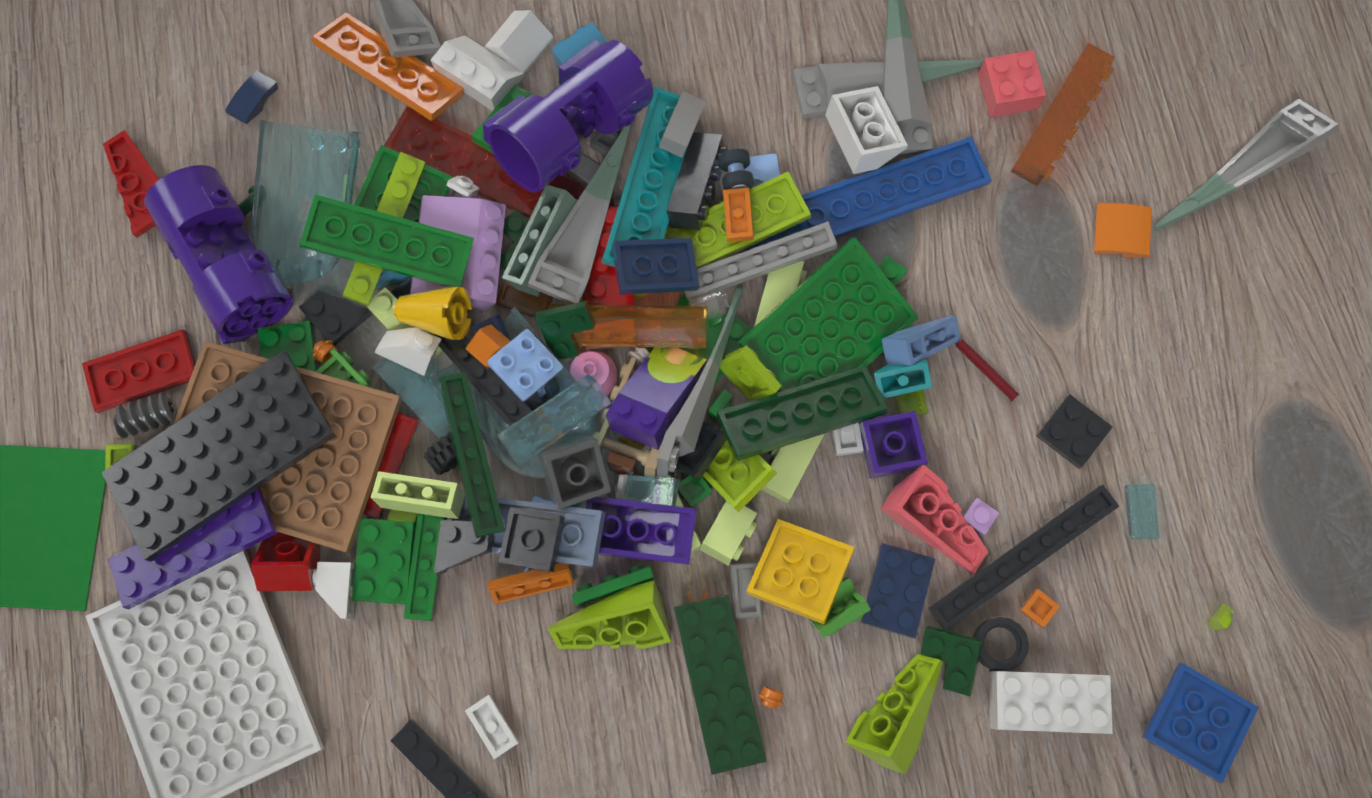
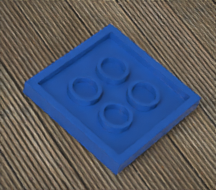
(1200, 722)

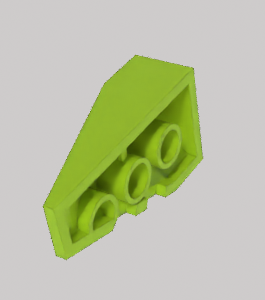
(624, 618)
(896, 722)

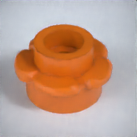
(322, 351)
(771, 697)

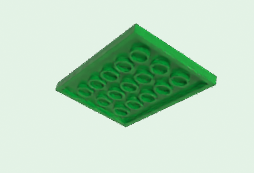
(830, 320)

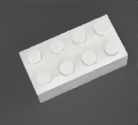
(1050, 702)

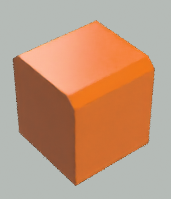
(486, 343)

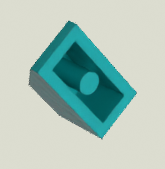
(902, 379)

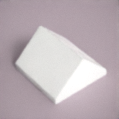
(520, 40)

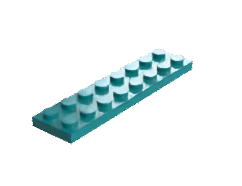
(649, 179)

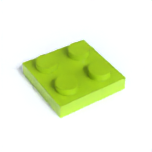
(749, 374)

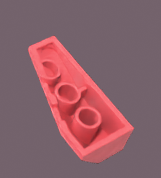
(928, 511)

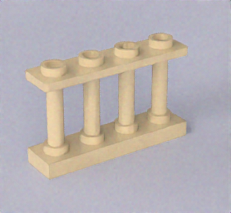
(648, 458)

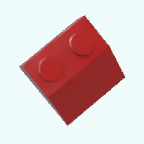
(285, 564)

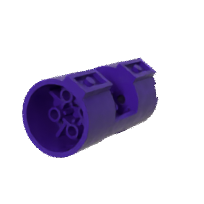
(540, 136)
(207, 235)

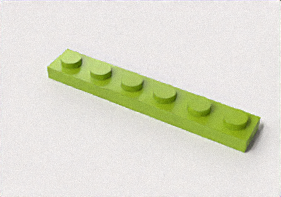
(393, 202)

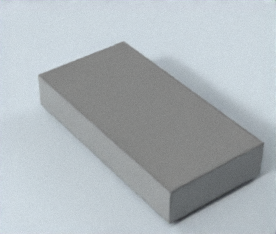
(744, 605)

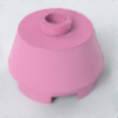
(597, 365)

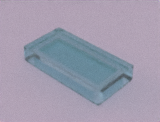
(652, 490)
(1142, 511)

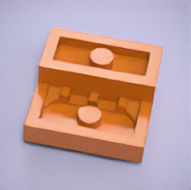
(1123, 230)

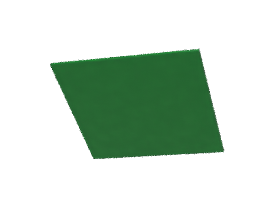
(49, 525)

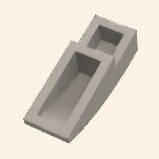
(682, 124)

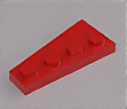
(133, 179)
(602, 282)

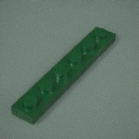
(470, 455)

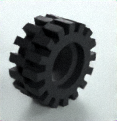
(442, 455)

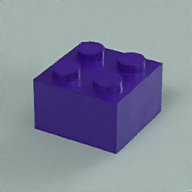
(892, 444)

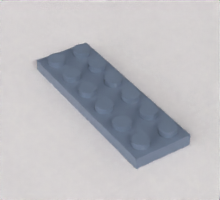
(579, 536)

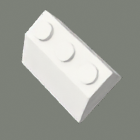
(476, 70)
(865, 128)

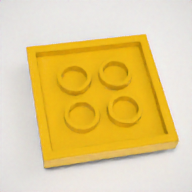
(800, 571)

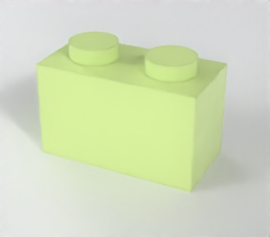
(728, 532)

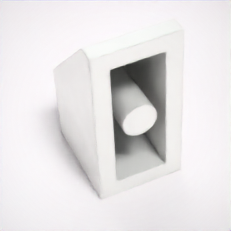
(409, 348)
(335, 585)

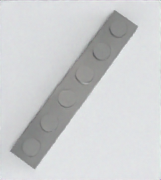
(765, 259)

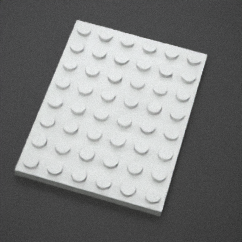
(205, 685)

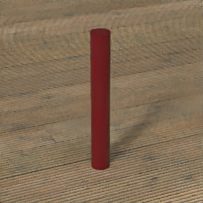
(987, 370)

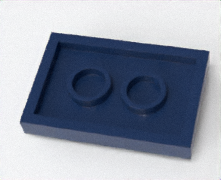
(655, 266)
(898, 590)

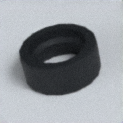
(1021, 643)

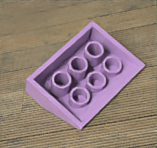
(474, 219)

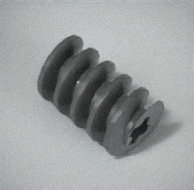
(144, 416)

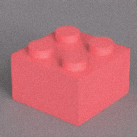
(1011, 83)

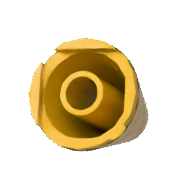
(436, 311)

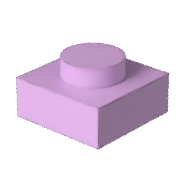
(980, 516)

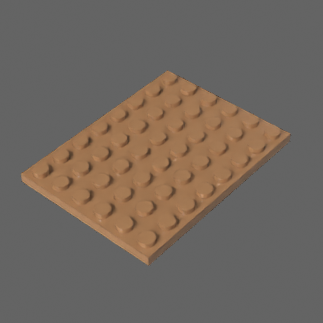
(329, 488)

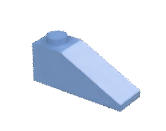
(920, 341)

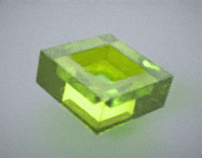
(911, 402)

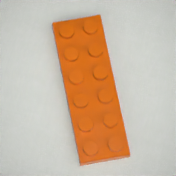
(402, 77)

